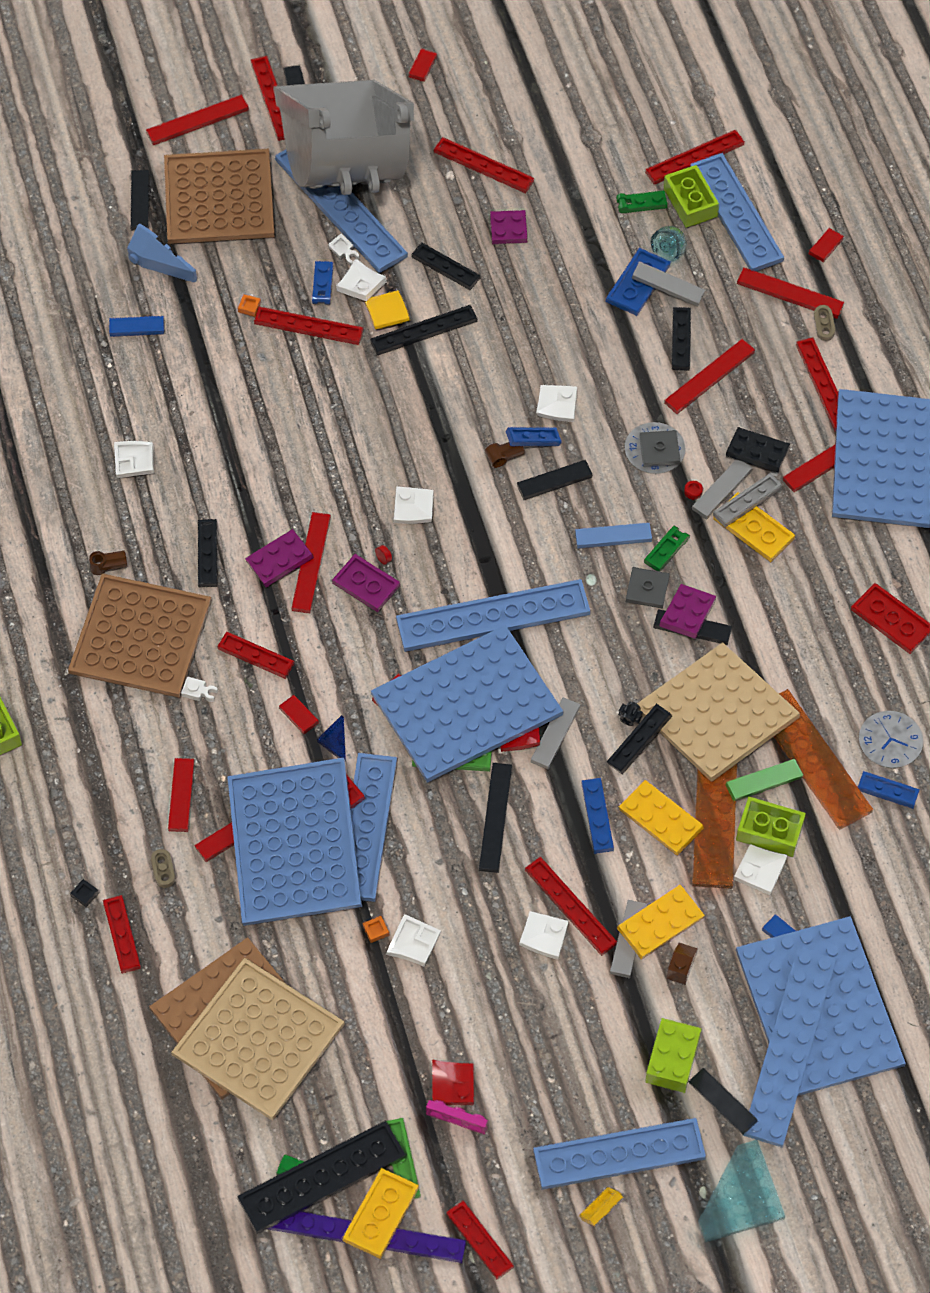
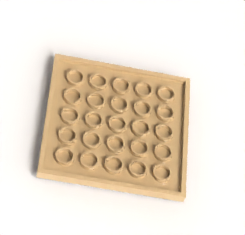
(719, 711)
(258, 1038)

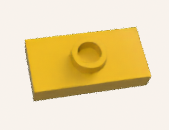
(601, 1206)

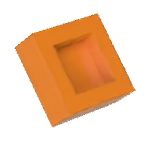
(249, 305)
(376, 929)

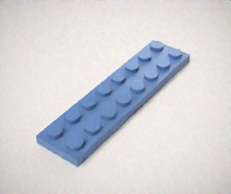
(739, 215)
(375, 780)
(619, 1153)

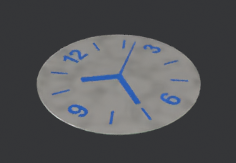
(633, 447)
(891, 739)

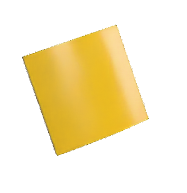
(387, 310)

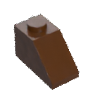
(681, 963)

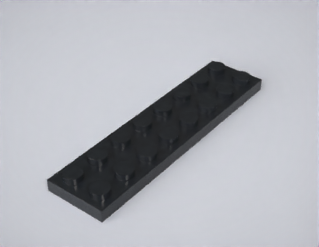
(321, 1177)

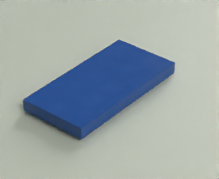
(629, 293)

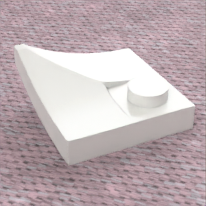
(361, 281)
(557, 402)
(133, 458)
(413, 505)
(760, 869)
(544, 934)
(413, 941)

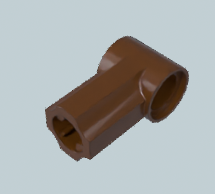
(499, 454)
(107, 561)

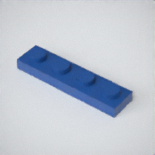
(597, 815)

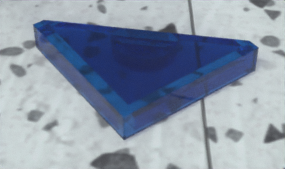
(334, 738)

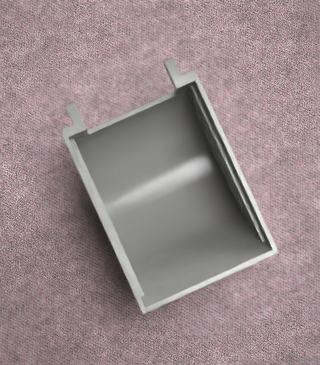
(345, 133)

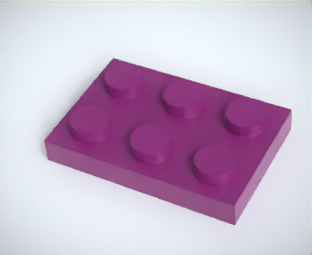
(279, 558)
(366, 582)
(688, 611)

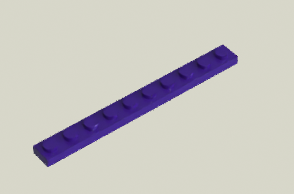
(402, 1241)

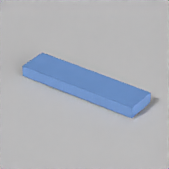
(613, 535)

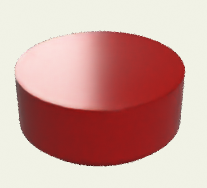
(693, 490)
(383, 554)

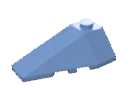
(151, 254)

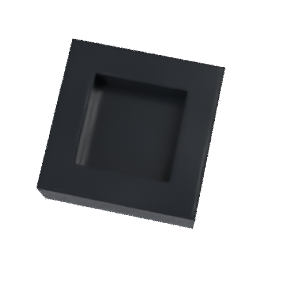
(84, 893)

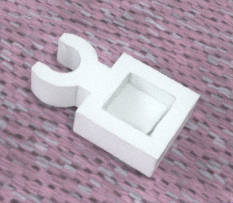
(342, 247)
(196, 689)

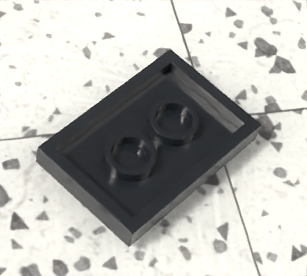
(757, 449)

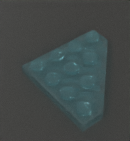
(742, 1197)

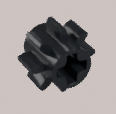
(630, 713)

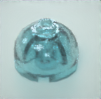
(669, 243)

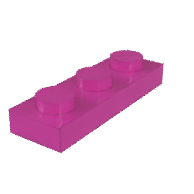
(457, 1116)

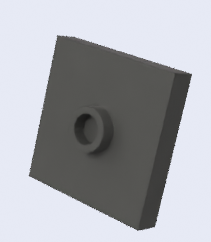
(659, 448)
(647, 587)

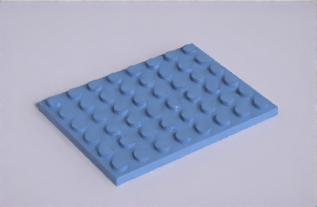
(882, 458)
(466, 703)
(294, 841)
(853, 1028)

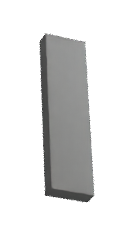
(668, 283)
(722, 488)
(747, 500)
(555, 734)
(624, 954)

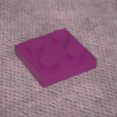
(508, 227)

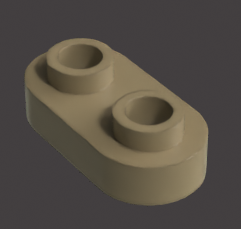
(824, 324)
(163, 869)

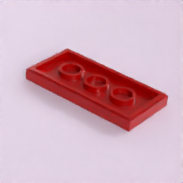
(892, 618)

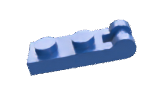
(322, 282)

